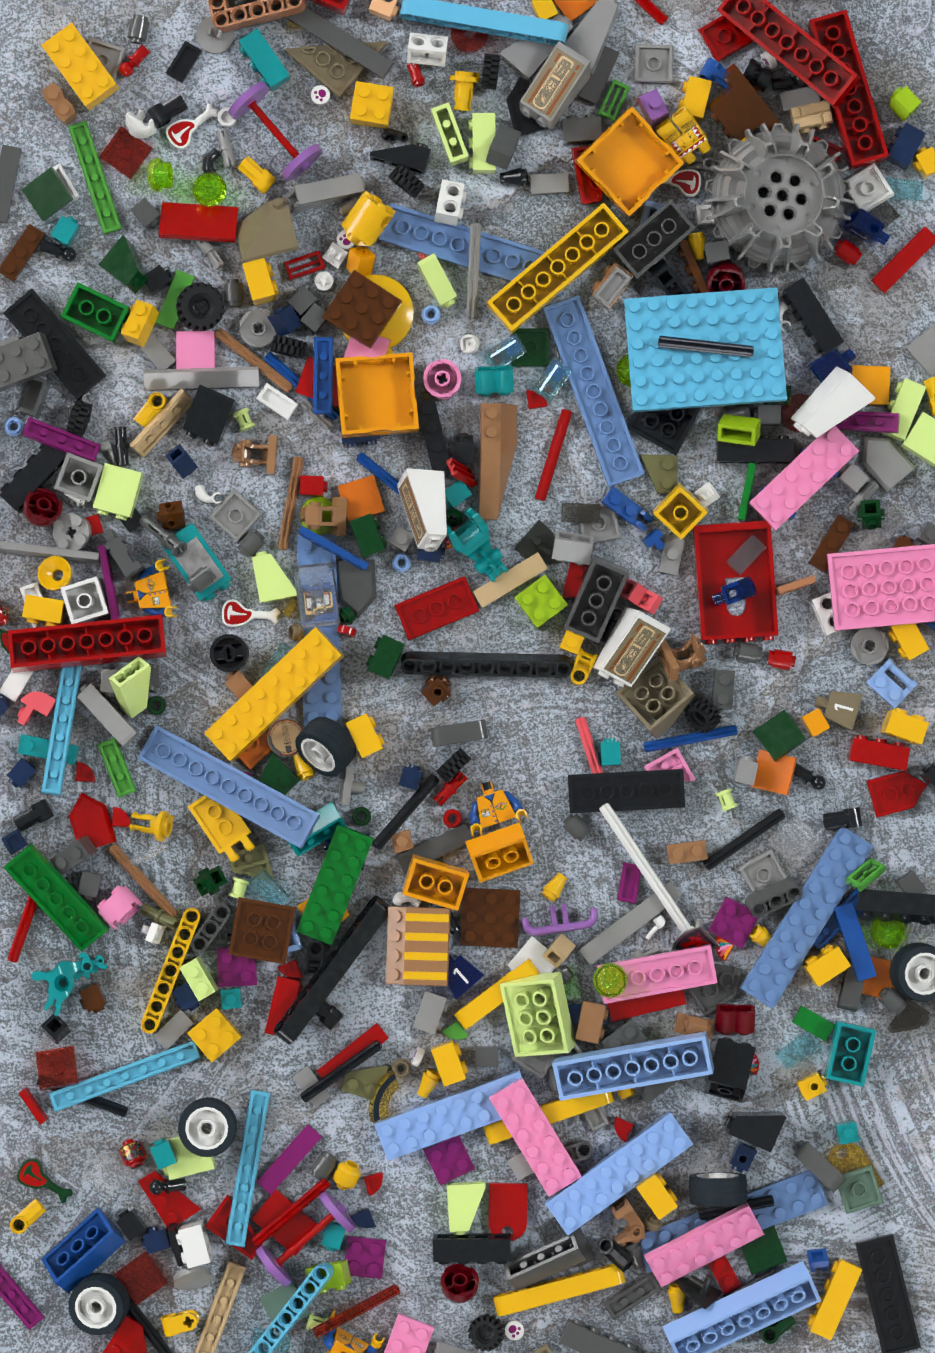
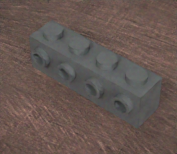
(544, 1262)

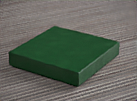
(47, 194)
(537, 346)
(779, 735)
(764, 1251)

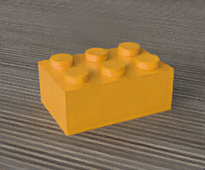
(499, 852)
(435, 882)

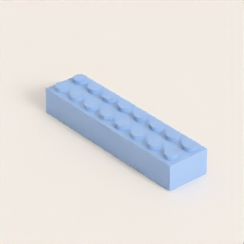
(633, 1065)
(441, 1118)
(618, 1173)
(744, 1312)

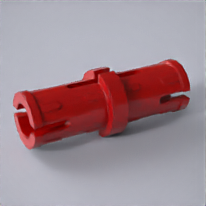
(450, 788)

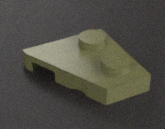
(662, 471)
(252, 862)
(363, 1081)

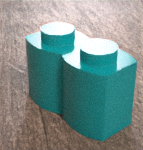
(494, 380)

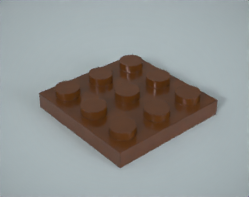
(362, 309)
(490, 917)
(261, 930)

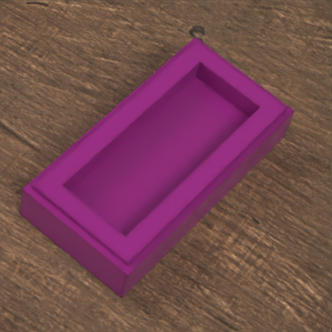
(629, 883)

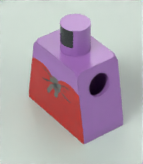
(653, 108)

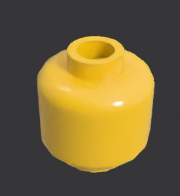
(347, 1175)

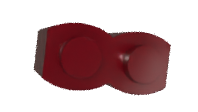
(735, 1019)

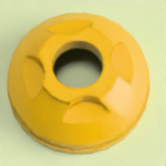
(49, 567)

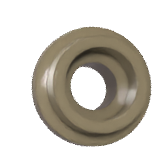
(295, 632)
(399, 1074)
(652, 1223)

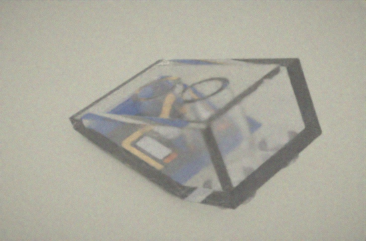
(317, 594)

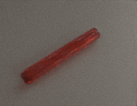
(356, 1310)

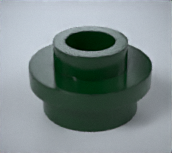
(453, 522)
(347, 615)
(152, 700)
(361, 810)

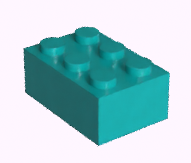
(849, 1053)

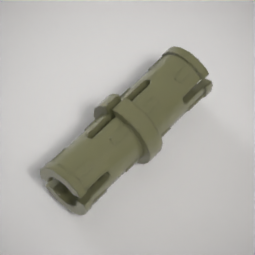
(159, 916)

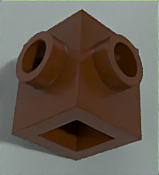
(171, 515)
(436, 689)

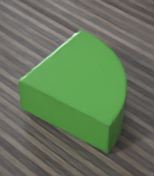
(455, 1031)

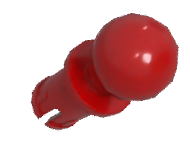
(127, 68)

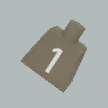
(840, 708)

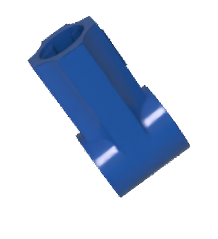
(714, 72)

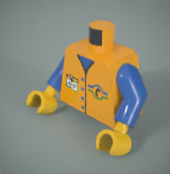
(152, 591)
(494, 808)
(343, 1342)

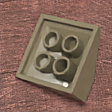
(267, 231)
(656, 698)

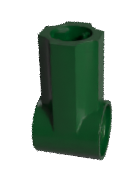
(778, 1329)

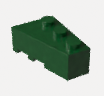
(278, 776)

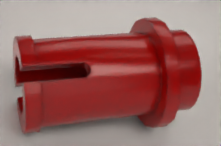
(416, 75)

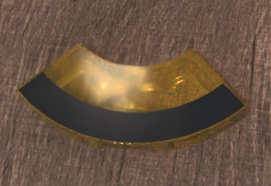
(380, 1102)

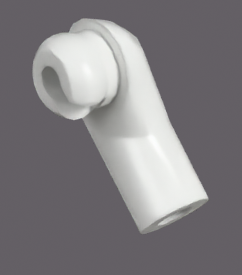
(399, 898)

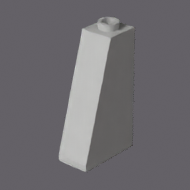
(594, 31)
(528, 56)
(324, 192)
(108, 714)

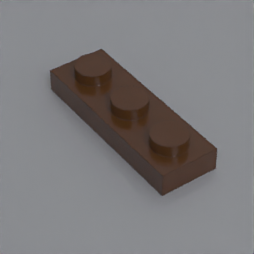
(21, 252)
(691, 267)
(831, 542)

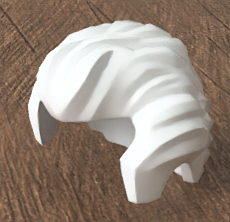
(137, 127)

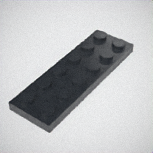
(74, 364)
(627, 790)
(887, 1294)

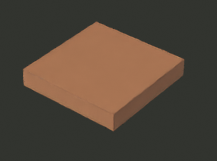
(795, 585)

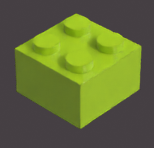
(540, 601)

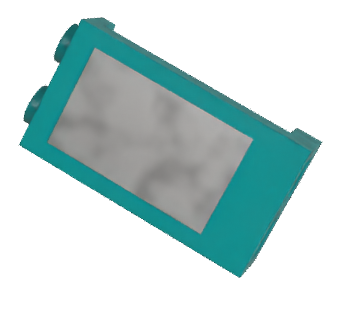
(197, 556)

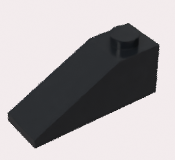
(409, 156)
(667, 279)

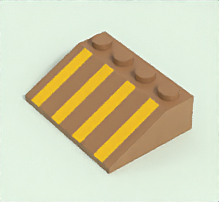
(418, 946)

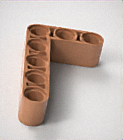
(249, 10)

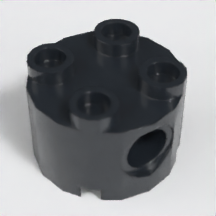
(229, 653)

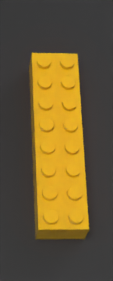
(557, 268)
(274, 694)

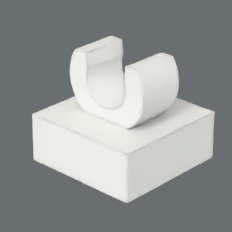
(335, 255)
(706, 494)
(153, 932)

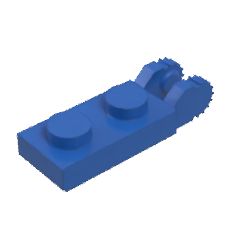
(626, 508)

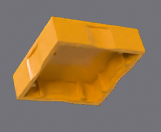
(629, 161)
(376, 395)

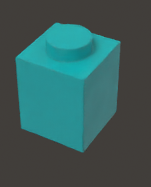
(65, 231)
(457, 494)
(610, 752)
(231, 998)
(846, 1132)
(163, 1153)
(333, 1236)

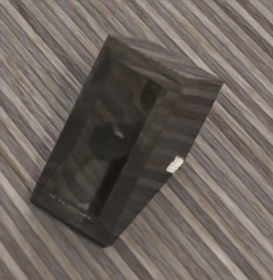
(910, 1018)

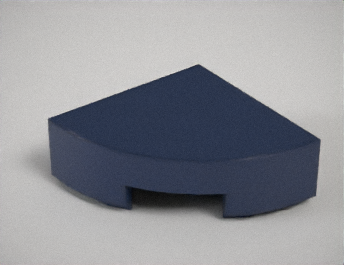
(364, 1219)

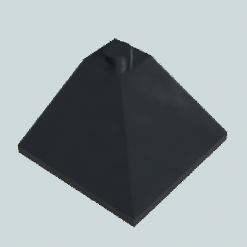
(665, 427)

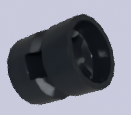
(764, 77)

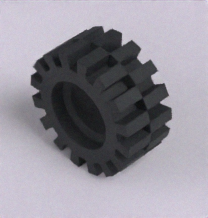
(490, 71)
(406, 181)
(288, 346)
(79, 418)
(702, 714)
(453, 765)
(497, 1329)

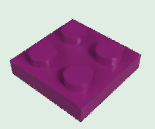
(733, 922)
(235, 969)
(449, 1159)
(365, 1256)

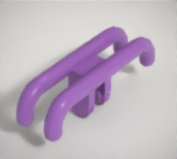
(558, 928)

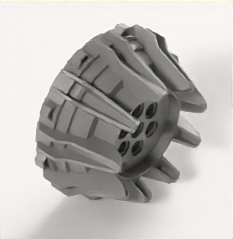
(740, 209)

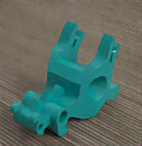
(474, 543)
(62, 978)

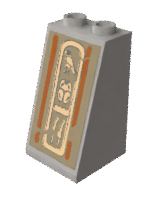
(555, 86)

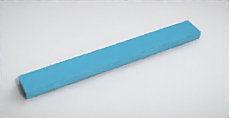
(61, 730)
(124, 1076)
(247, 1168)

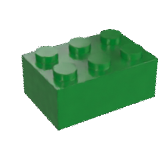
(95, 313)

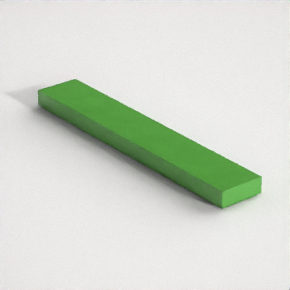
(95, 177)

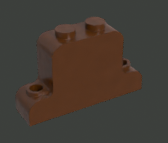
(740, 106)

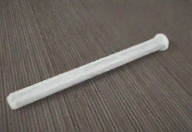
(645, 867)

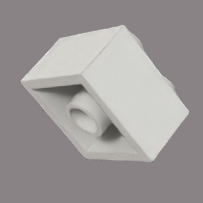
(85, 600)
(195, 1244)

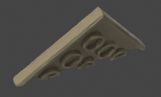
(330, 66)

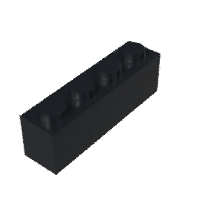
(812, 316)
(433, 435)
(764, 452)
(33, 476)
(896, 906)
(472, 1248)

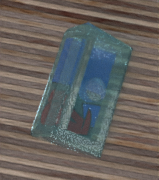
(505, 351)
(552, 379)

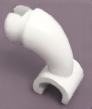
(782, 308)
(202, 495)

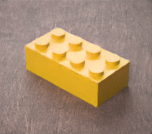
(80, 66)

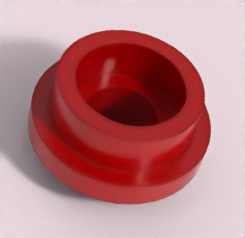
(452, 824)

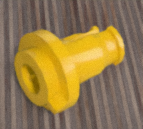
(464, 89)
(160, 825)

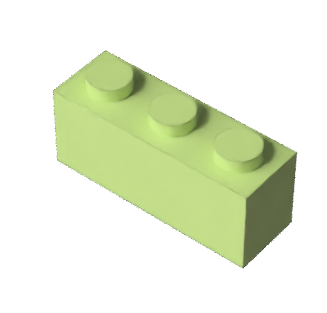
(449, 134)
(482, 136)
(906, 404)

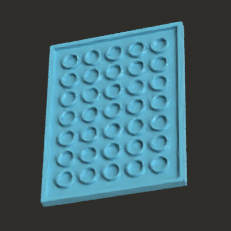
(695, 379)

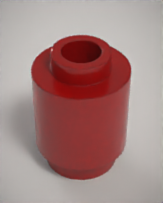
(847, 252)
(781, 659)

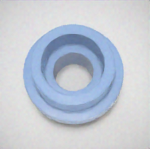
(430, 308)
(14, 420)
(397, 557)

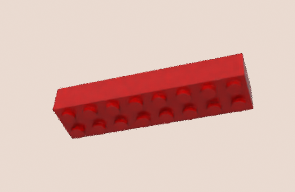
(792, 47)
(856, 114)
(86, 643)

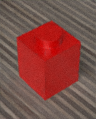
(313, 486)

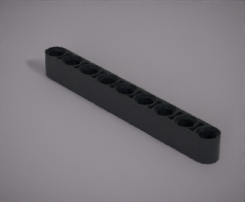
(495, 669)
(332, 970)

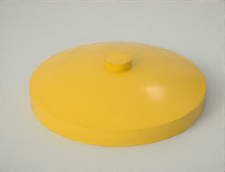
(403, 318)

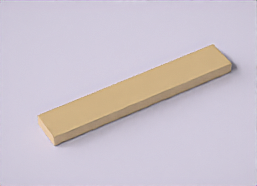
(221, 1308)

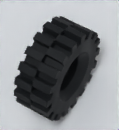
(204, 292)

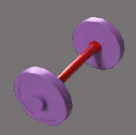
(249, 101)
(275, 1265)

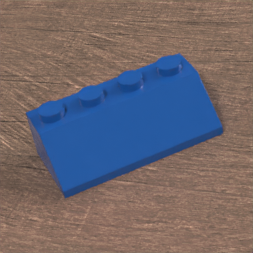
(83, 1250)

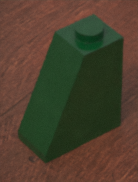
(124, 265)

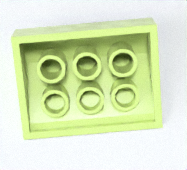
(538, 1015)

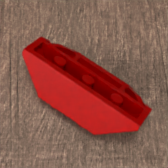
(128, 1338)

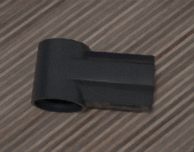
(163, 113)
(36, 814)
(847, 818)
(329, 1015)
(615, 1254)

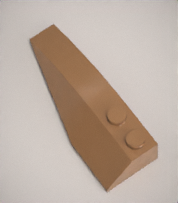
(496, 455)

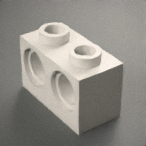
(427, 49)
(449, 202)
(823, 615)

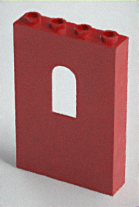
(712, 549)

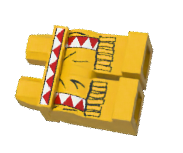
(686, 141)

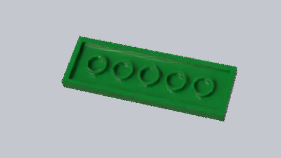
(334, 884)
(56, 897)

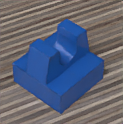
(653, 538)
(818, 1258)

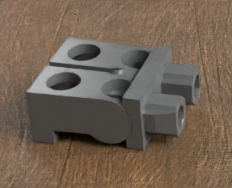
(122, 555)

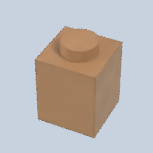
(238, 683)
(402, 841)

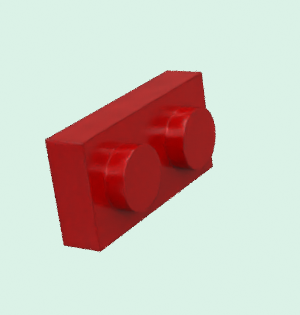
(724, 1274)

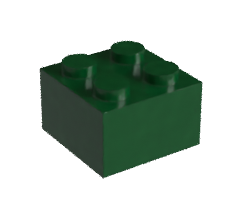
(367, 536)
(385, 657)

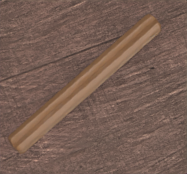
(254, 360)
(290, 504)
(142, 880)

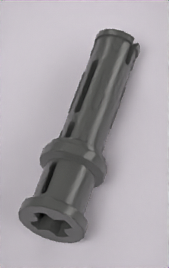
(168, 540)

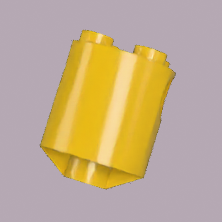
(367, 220)

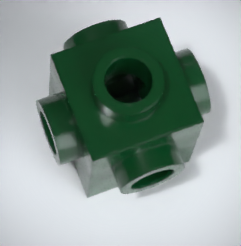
(870, 514)
(210, 881)

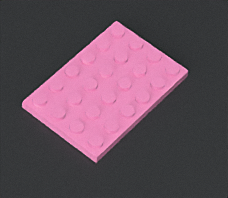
(882, 587)

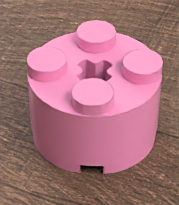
(437, 370)
(119, 906)

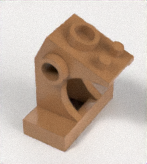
(241, 454)
(312, 515)
(690, 649)
(693, 1024)
(634, 1229)

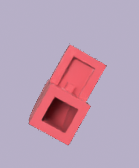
(640, 596)
(36, 701)

